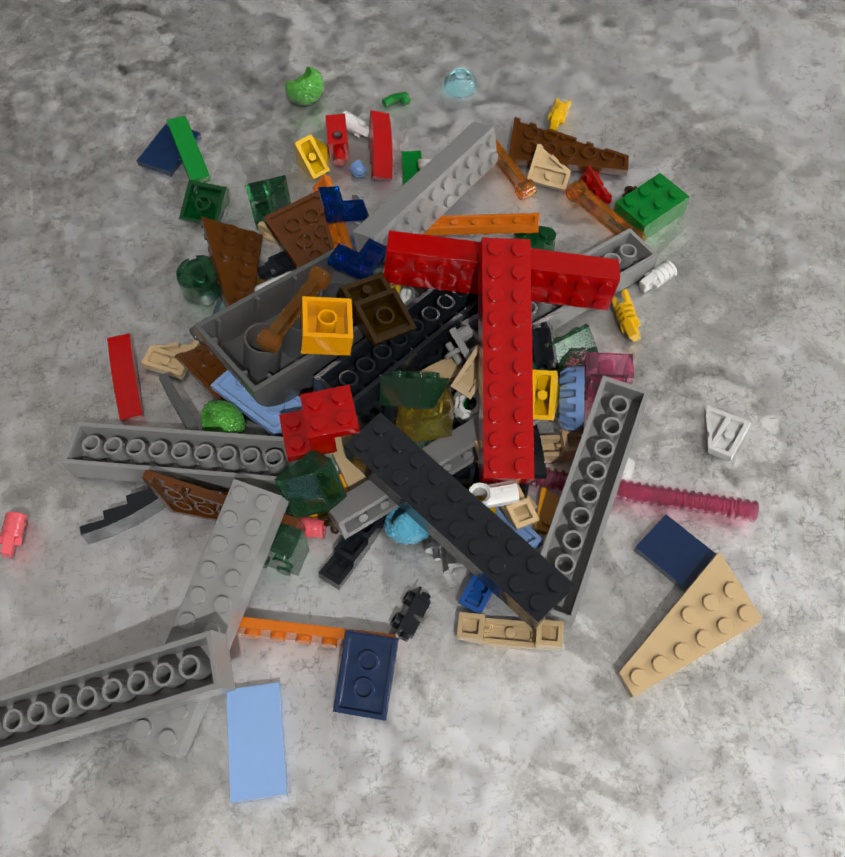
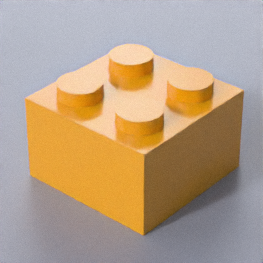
(326, 325)

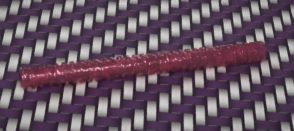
(668, 497)

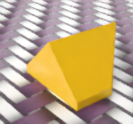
(312, 156)
(545, 394)

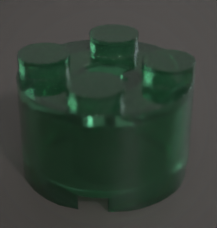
(198, 281)

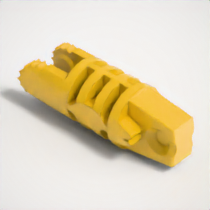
(558, 113)
(627, 316)

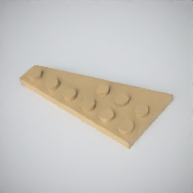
(698, 622)

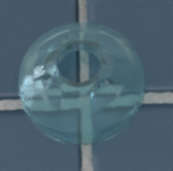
(460, 87)

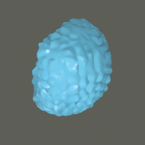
(403, 528)

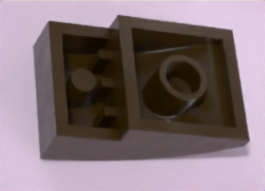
(377, 309)

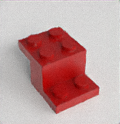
(323, 418)

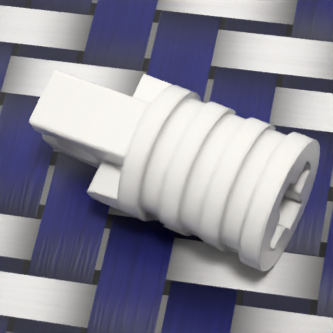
(356, 125)
(658, 276)

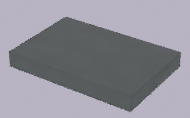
(178, 403)

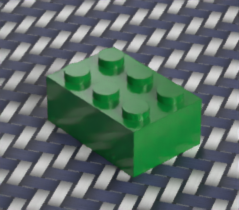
(653, 205)

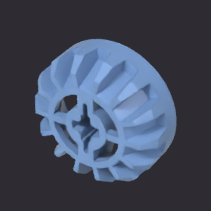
(572, 398)

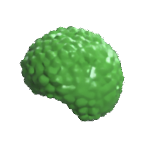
(306, 88)
(222, 417)

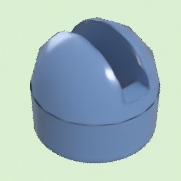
(357, 169)

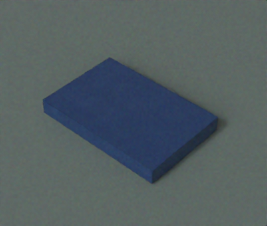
(162, 153)
(674, 552)
(366, 675)

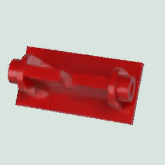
(596, 185)

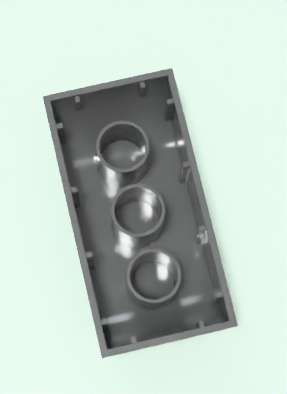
(234, 332)

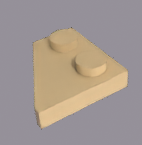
(162, 358)

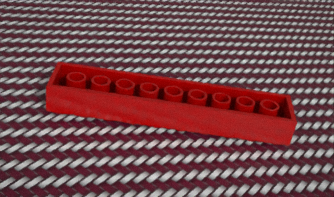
(453, 266)
(505, 361)

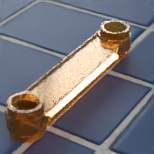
(523, 187)
(580, 194)
(272, 338)

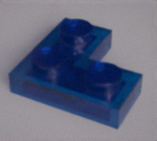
(338, 210)
(361, 263)

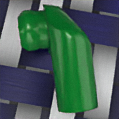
(396, 97)

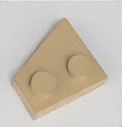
(547, 171)

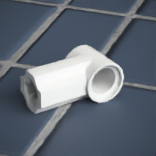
(497, 494)

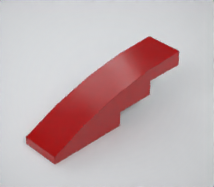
(380, 146)
(125, 377)

